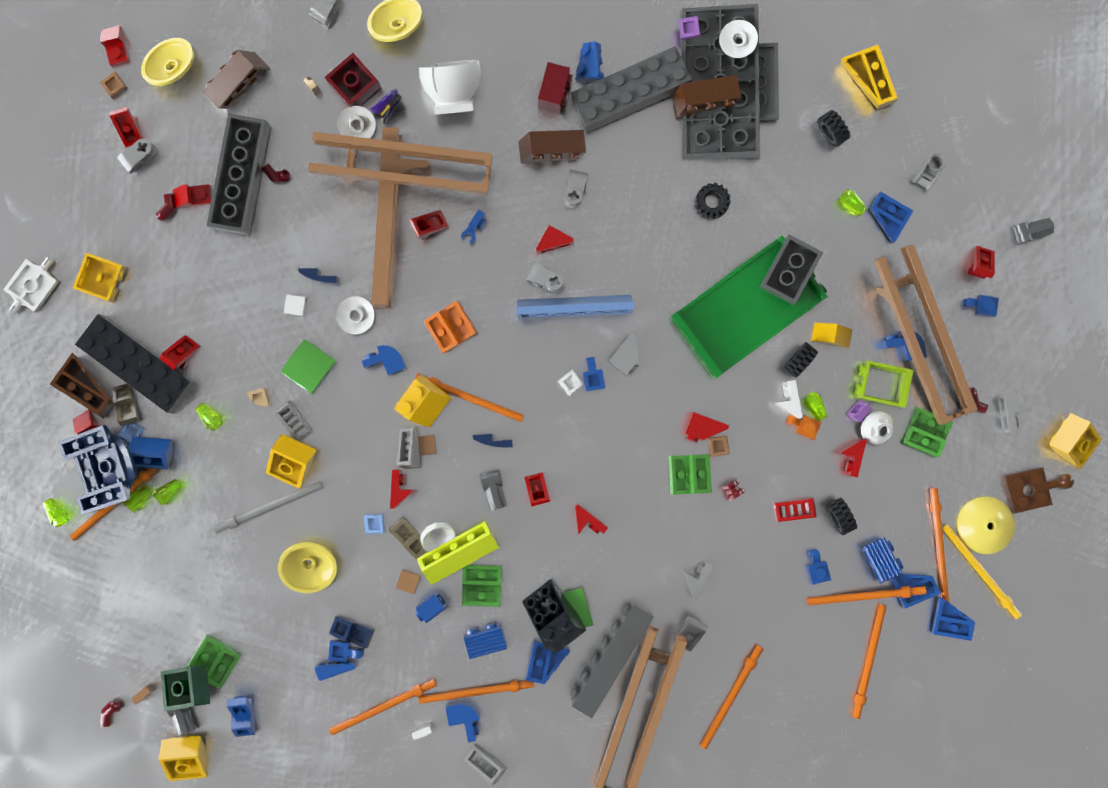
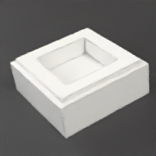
(295, 305)
(571, 382)
(422, 731)

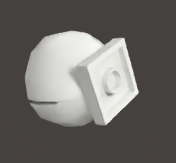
(451, 85)

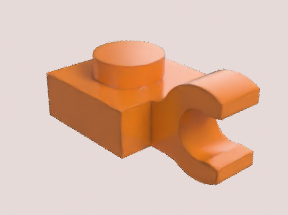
(806, 426)

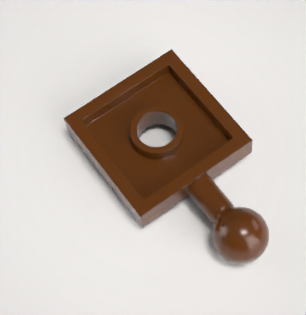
(1037, 480)

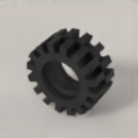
(833, 128)
(704, 208)
(801, 359)
(841, 516)

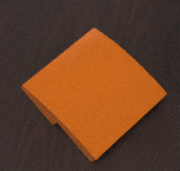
(450, 326)

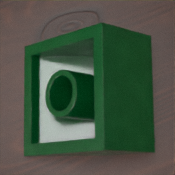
(185, 687)

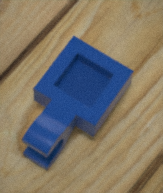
(477, 221)
(983, 304)
(593, 378)
(818, 570)
(341, 651)

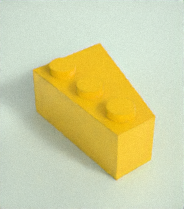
(871, 75)

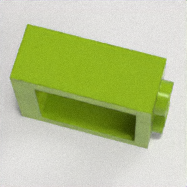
(903, 385)

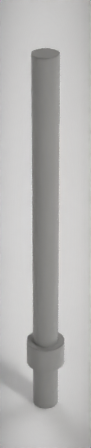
(234, 522)

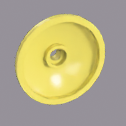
(394, 20)
(167, 62)
(973, 523)
(305, 575)

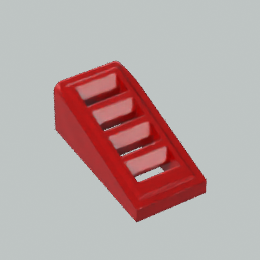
(813, 514)

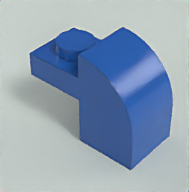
(893, 341)
(389, 357)
(464, 713)
(242, 716)

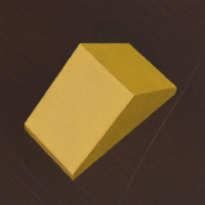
(831, 334)

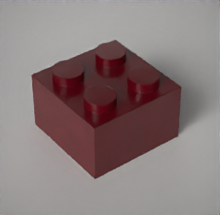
(352, 81)
(554, 87)

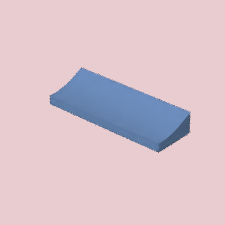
(575, 306)

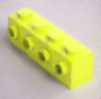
(456, 555)

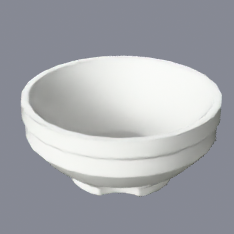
(873, 423)
(431, 541)

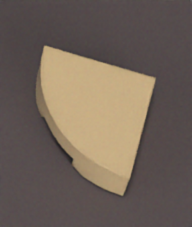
(311, 84)
(259, 397)

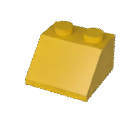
(422, 402)
(1075, 440)
(290, 461)
(183, 758)

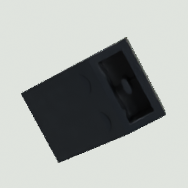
(553, 617)

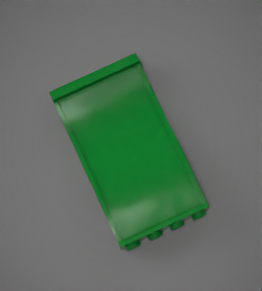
(740, 316)

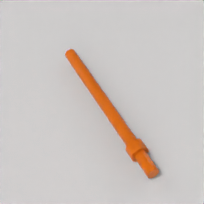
(476, 400)
(144, 476)
(936, 507)
(905, 592)
(750, 664)
(513, 686)
(416, 690)
(861, 698)

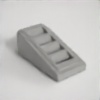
(287, 425)
(412, 459)
(489, 759)

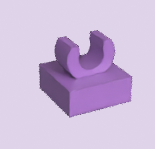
(689, 28)
(859, 411)

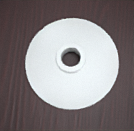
(736, 30)
(363, 115)
(346, 311)

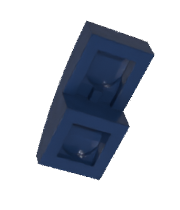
(315, 275)
(487, 439)
(351, 631)

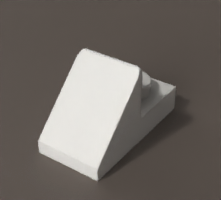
(791, 406)

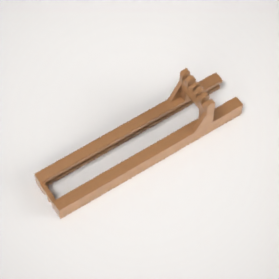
(351, 173)
(387, 219)
(891, 294)
(671, 664)

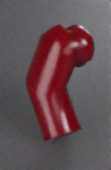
(276, 176)
(167, 209)
(982, 407)
(107, 711)

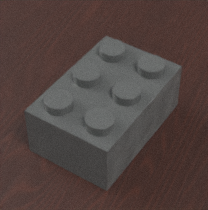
(791, 269)

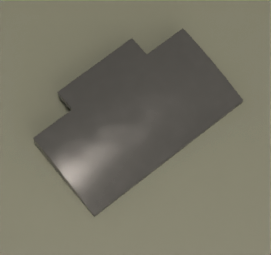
(735, 129)

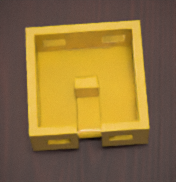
(99, 277)

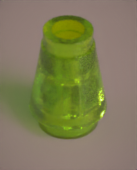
(852, 202)
(816, 405)
(209, 417)
(167, 492)
(138, 499)
(55, 513)

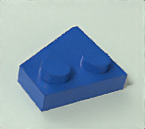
(590, 63)
(890, 215)
(916, 581)
(952, 622)
(543, 663)

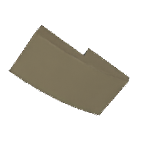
(125, 404)
(408, 537)

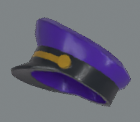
(387, 104)

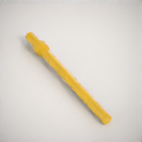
(1005, 600)

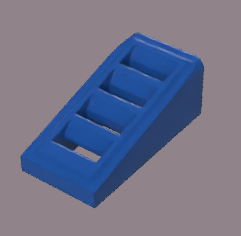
(328, 670)

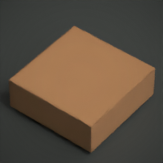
(113, 85)
(427, 445)
(718, 446)
(408, 581)
(141, 695)

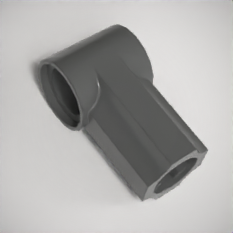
(1029, 230)
(493, 486)
(183, 720)

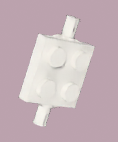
(31, 285)

